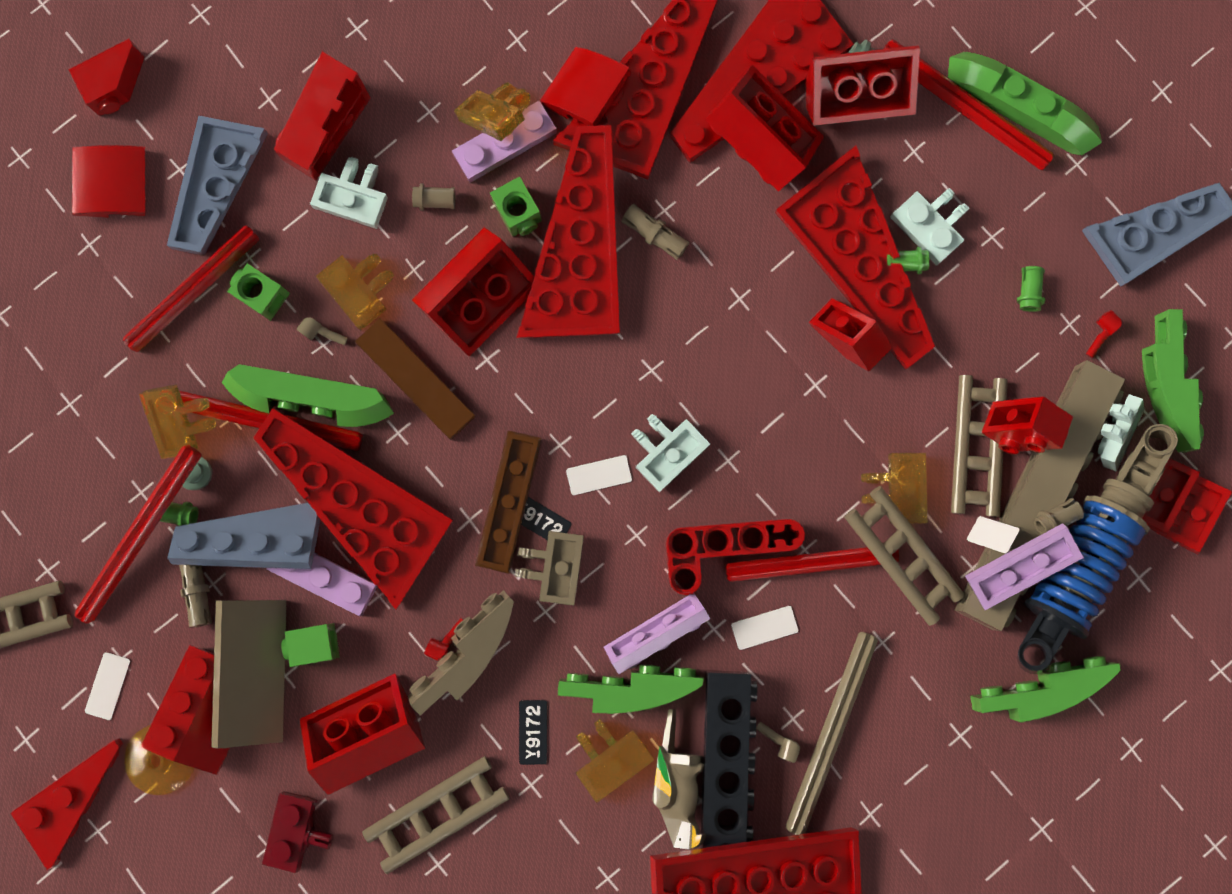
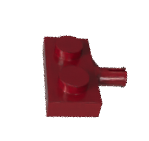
(293, 832)

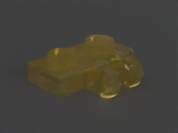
(495, 113)
(350, 290)
(170, 421)
(906, 485)
(613, 765)

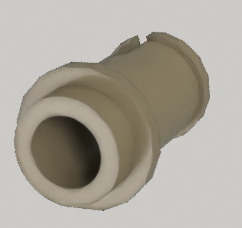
(433, 197)
(1064, 513)

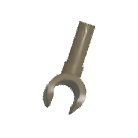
(310, 328)
(789, 748)

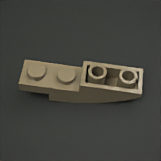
(476, 644)

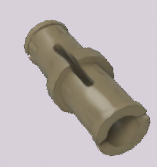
(655, 231)
(195, 595)

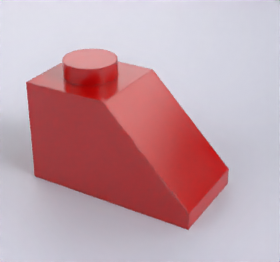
(109, 77)
(852, 334)

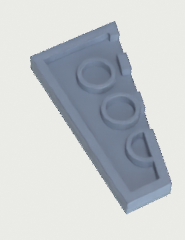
(213, 174)
(1146, 237)
(257, 539)

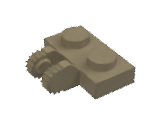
(560, 567)

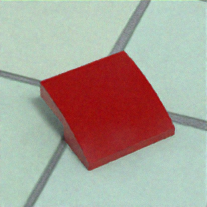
(585, 86)
(108, 180)
(1185, 506)

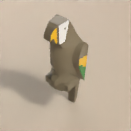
(677, 789)

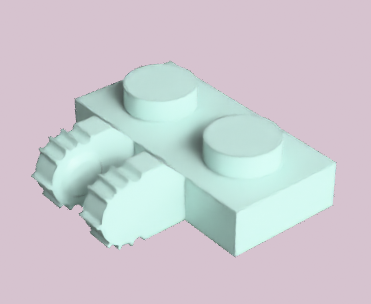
(348, 199)
(928, 227)
(1118, 436)
(672, 454)

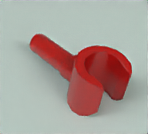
(1109, 323)
(437, 649)

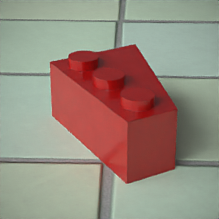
(322, 116)

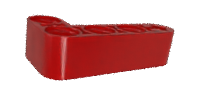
(734, 546)

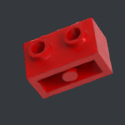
(1027, 425)

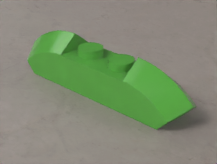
(1025, 102)
(265, 387)

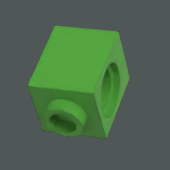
(509, 195)
(268, 301)
(310, 645)

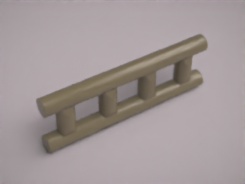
(963, 461)
(884, 551)
(51, 623)
(413, 811)

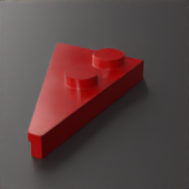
(56, 811)

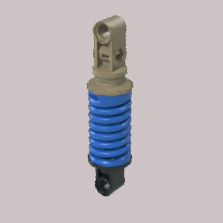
(1104, 540)

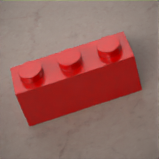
(862, 85)
(765, 129)
(476, 291)
(184, 719)
(360, 734)

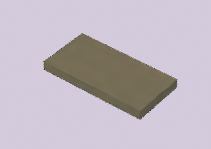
(248, 673)

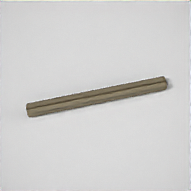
(831, 733)

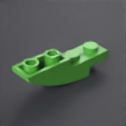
(1173, 397)
(646, 690)
(1057, 690)

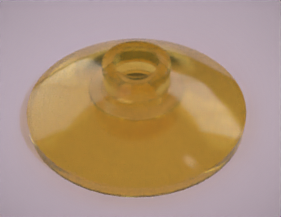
(153, 780)

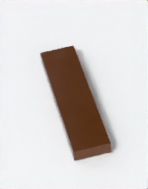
(415, 379)
(508, 502)

